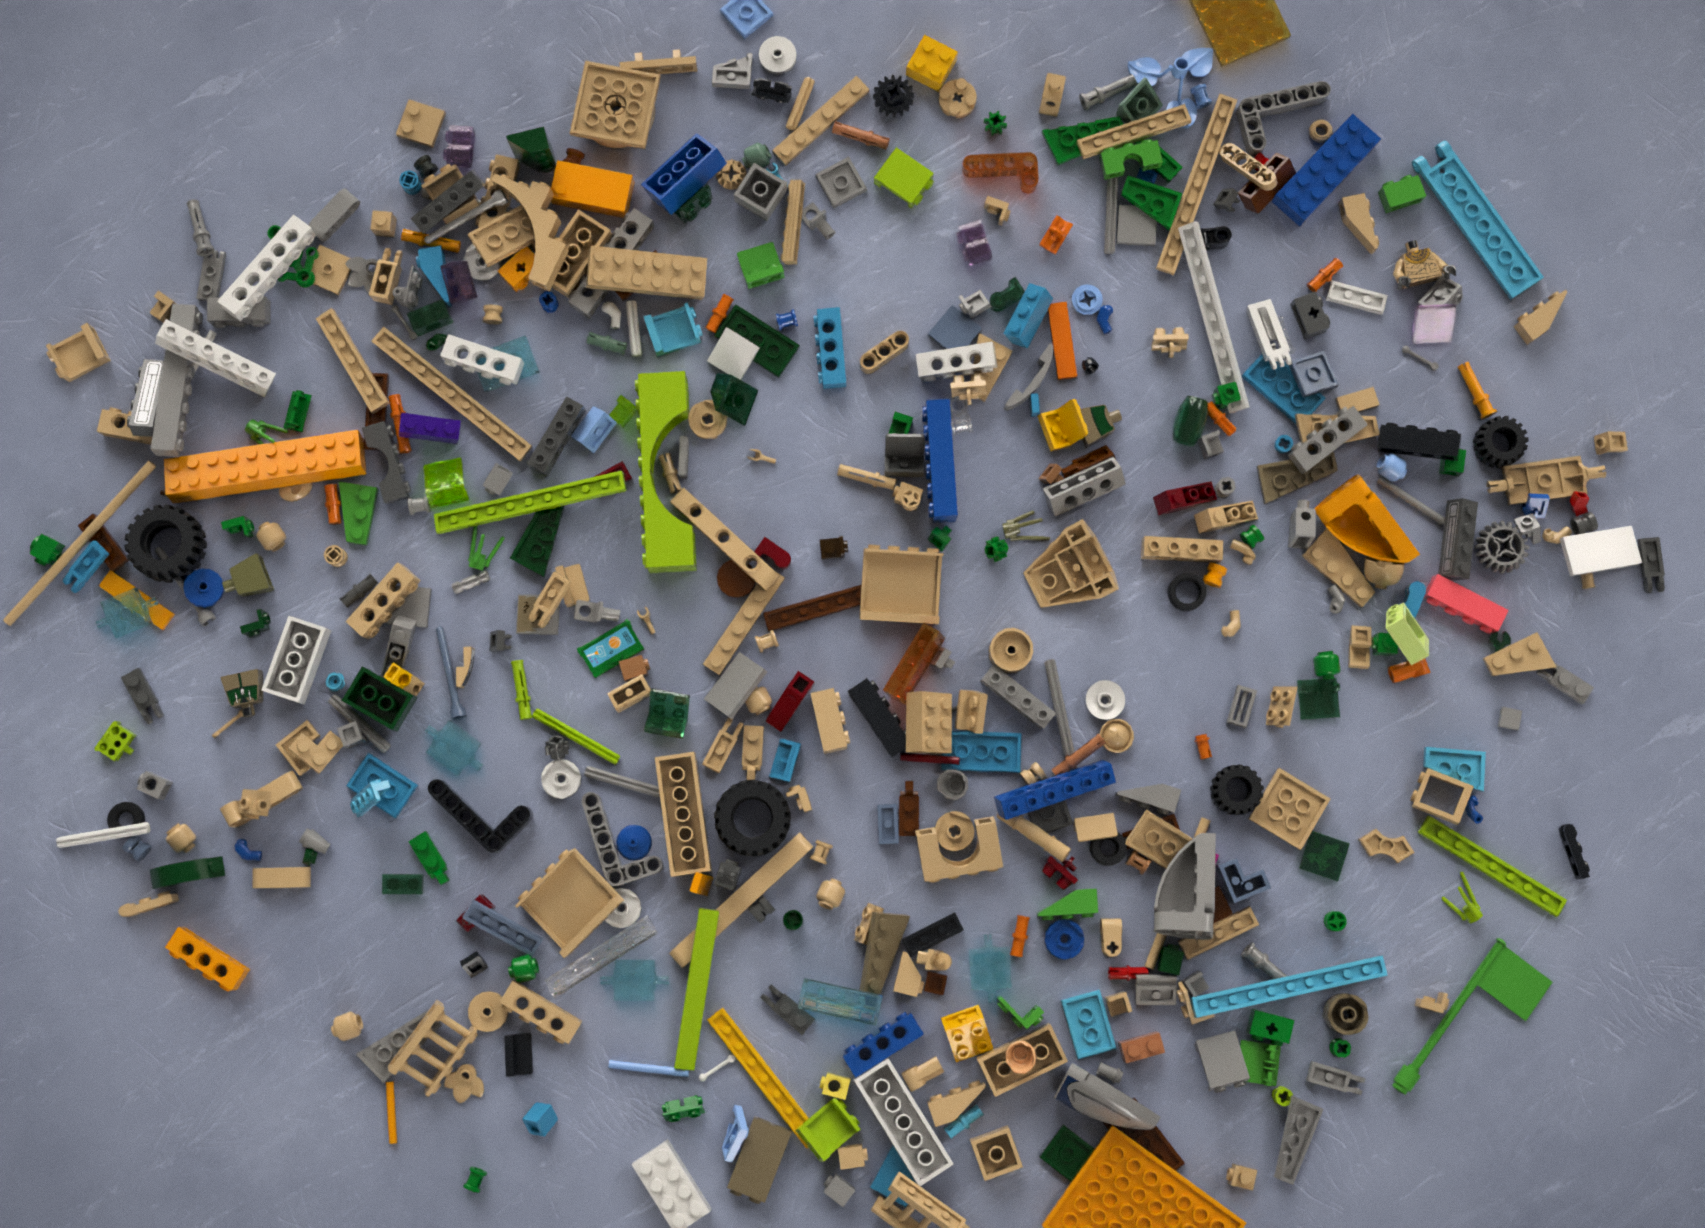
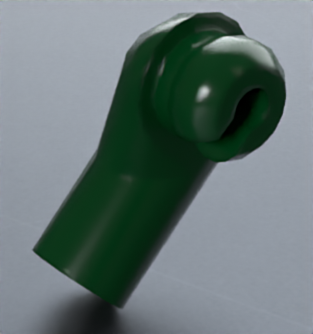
(436, 341)

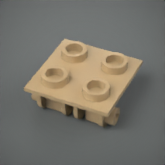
(1281, 706)

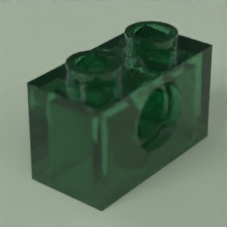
(430, 317)

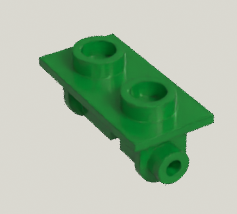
(297, 411)
(692, 1108)

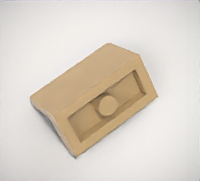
(578, 587)
(1095, 827)

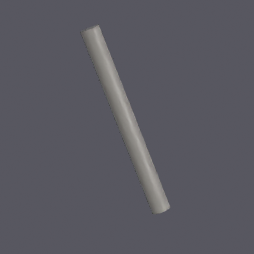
(1411, 500)

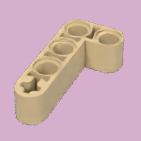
(280, 789)

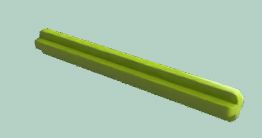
(576, 736)

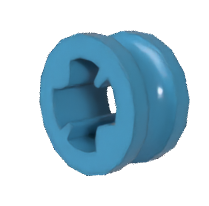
(1286, 438)

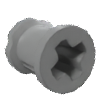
(1231, 487)
(418, 505)

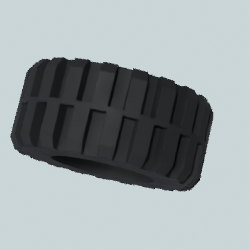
(148, 526)
(733, 798)

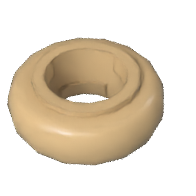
(1320, 138)

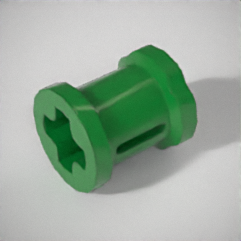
(1346, 1047)
(475, 1179)

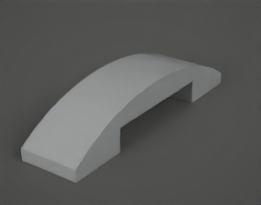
(1017, 397)

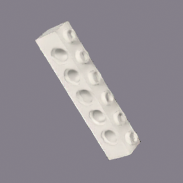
(268, 257)
(215, 358)

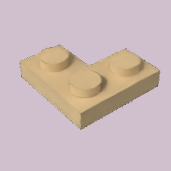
(310, 732)
(316, 755)

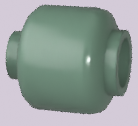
(756, 154)

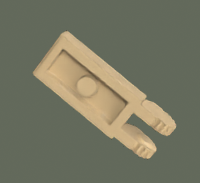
(549, 598)
(722, 747)
(147, 904)

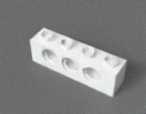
(455, 346)
(926, 361)

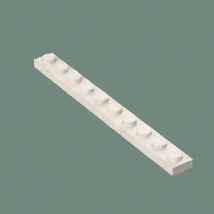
(1212, 311)

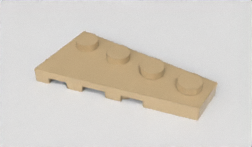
(1309, 423)

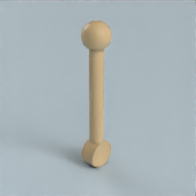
(228, 724)

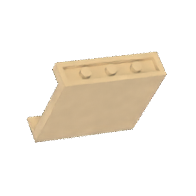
(900, 584)
(570, 900)

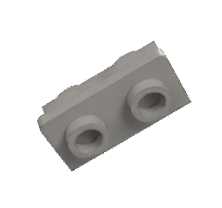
(1443, 293)

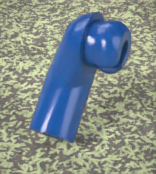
(1102, 318)
(1471, 812)
(244, 852)

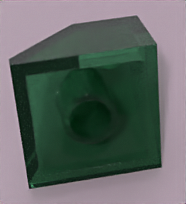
(733, 397)

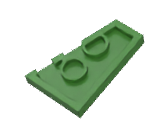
(358, 510)

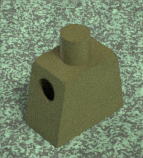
(249, 577)

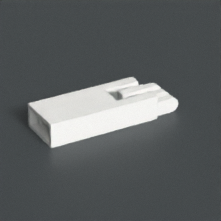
(1266, 329)

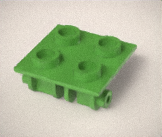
(1261, 1061)

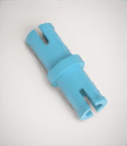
(963, 1121)

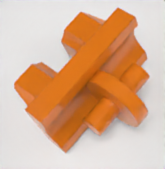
(1055, 234)

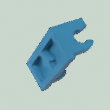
(785, 760)

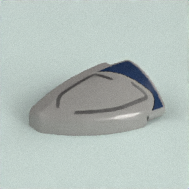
(1102, 1101)

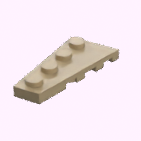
(1336, 565)

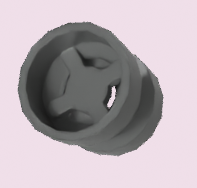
(1583, 524)
(761, 909)

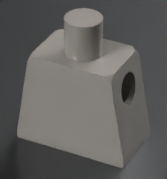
(1302, 526)

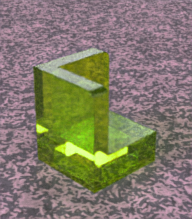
(623, 411)

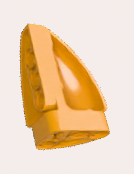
(1364, 523)

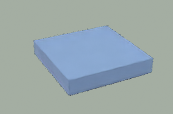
(746, 15)

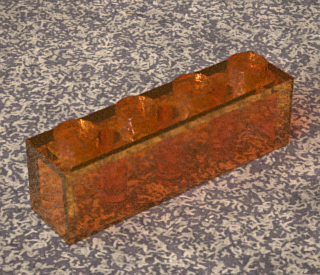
(914, 663)

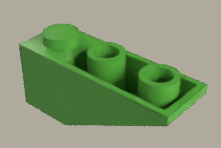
(1076, 902)

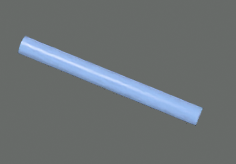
(648, 1068)

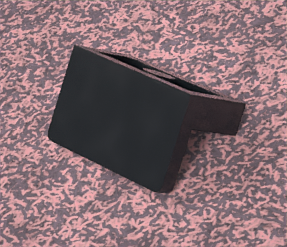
(518, 1054)

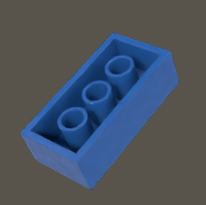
(684, 173)

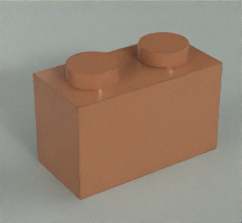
(1141, 1047)

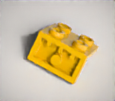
(967, 1033)

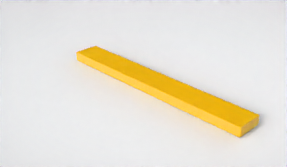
(758, 1070)

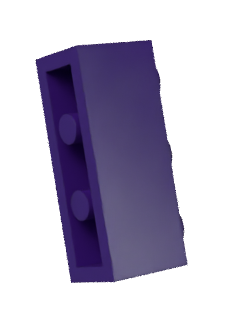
(429, 428)

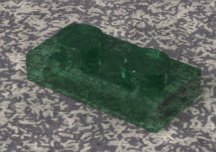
(402, 883)

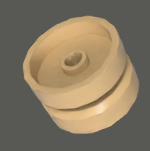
(1022, 650)

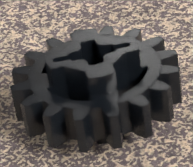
(887, 92)

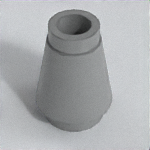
(313, 840)

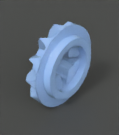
(1091, 292)

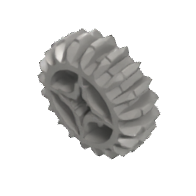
(1491, 559)

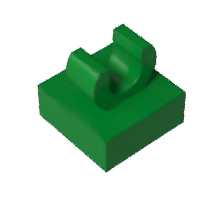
(940, 538)

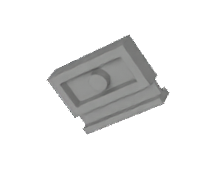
(1155, 990)

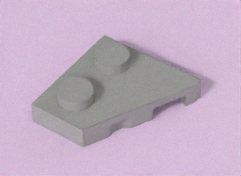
(733, 73)

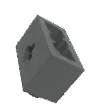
(1310, 325)

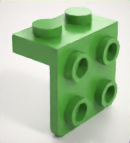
(1033, 1017)

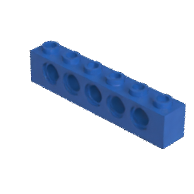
(1054, 789)

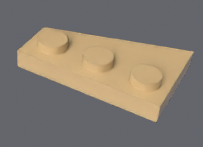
(1002, 356)

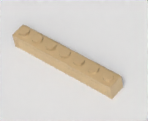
(793, 222)

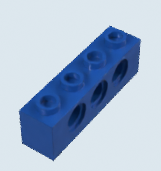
(859, 1065)

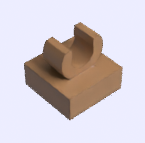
(1051, 474)

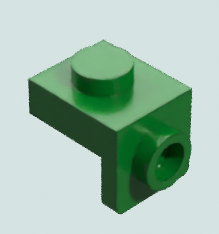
(1225, 395)

